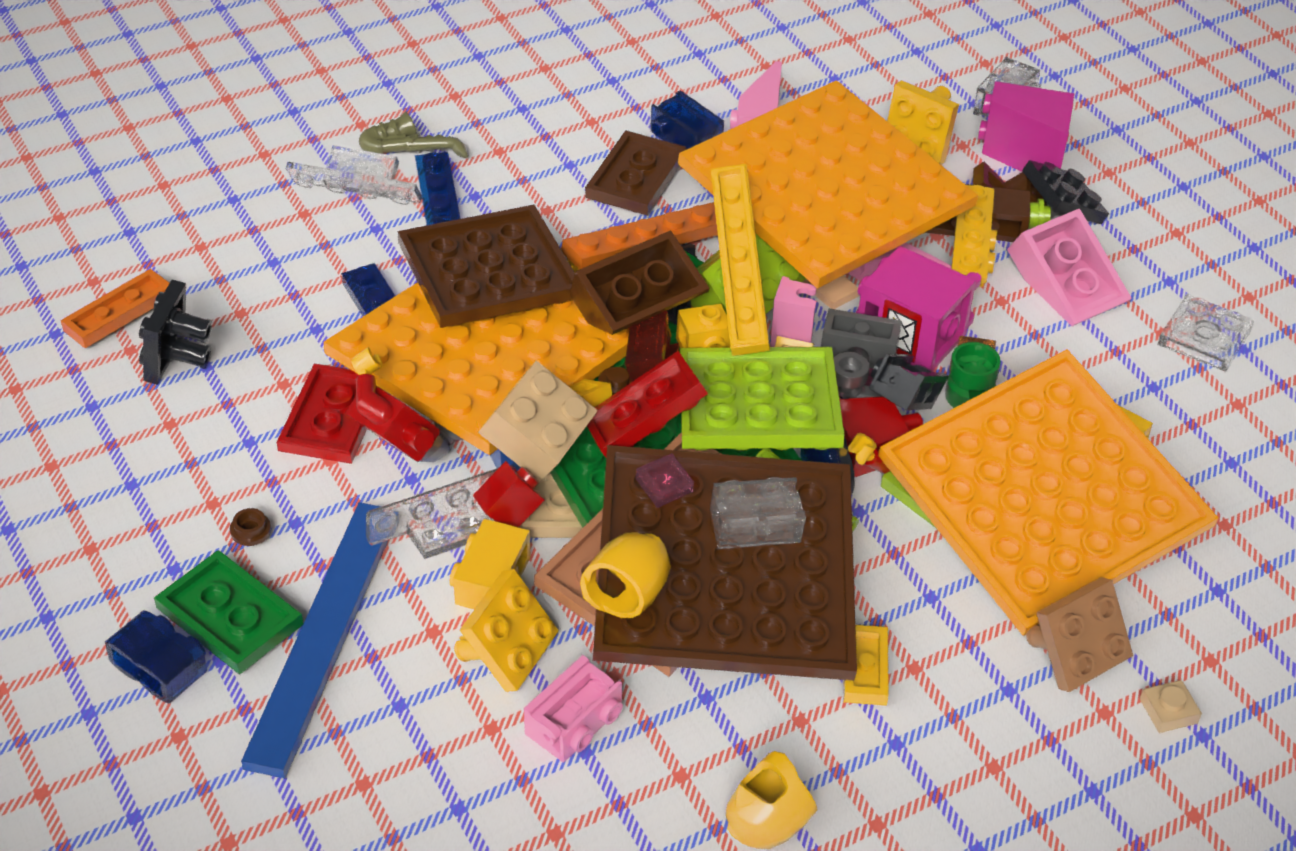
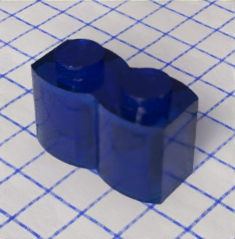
(157, 655)

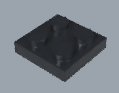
(1065, 190)

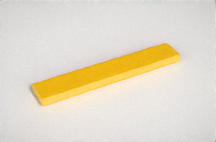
(739, 260)

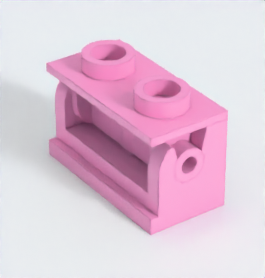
(573, 709)

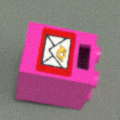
(926, 298)

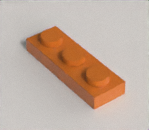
(114, 309)

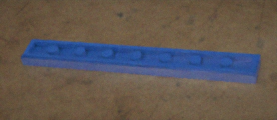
(314, 651)

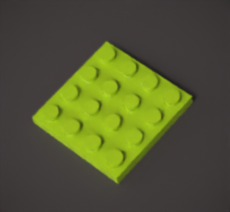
(764, 400)

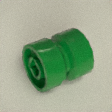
(971, 372)

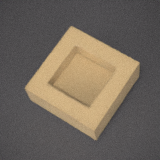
(1170, 706)

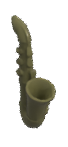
(402, 136)

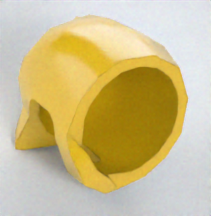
(639, 563)
(769, 807)

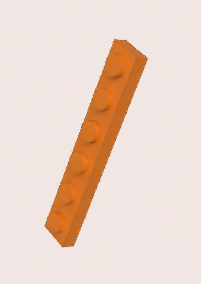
(685, 224)

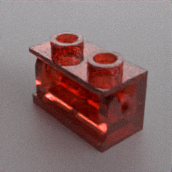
(648, 345)

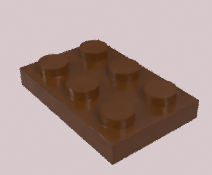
(635, 173)

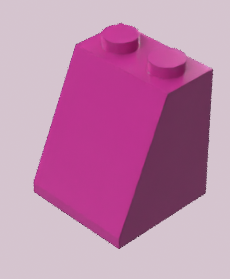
(1025, 124)

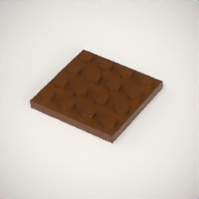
(487, 265)

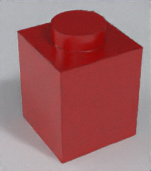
(509, 495)

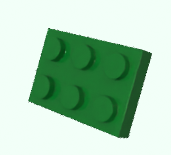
(228, 611)

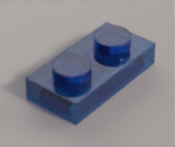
(367, 288)

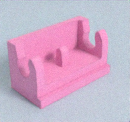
(793, 314)

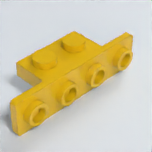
(974, 236)

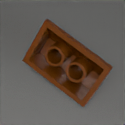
(636, 284)

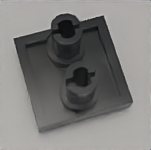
(165, 333)

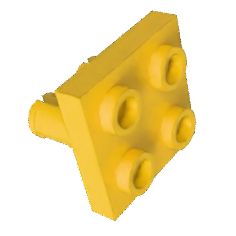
(924, 117)
(506, 631)

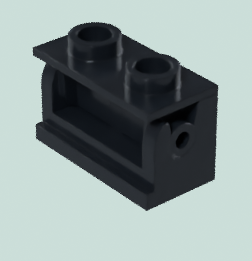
(906, 384)

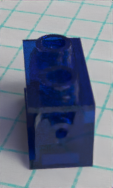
(684, 121)

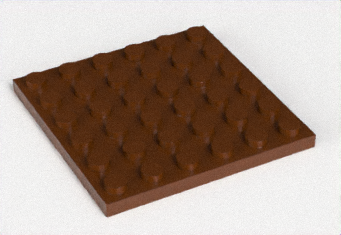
(739, 606)

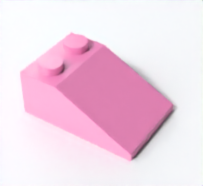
(1069, 268)

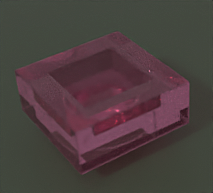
(664, 480)

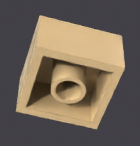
(538, 421)

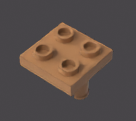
(1082, 634)

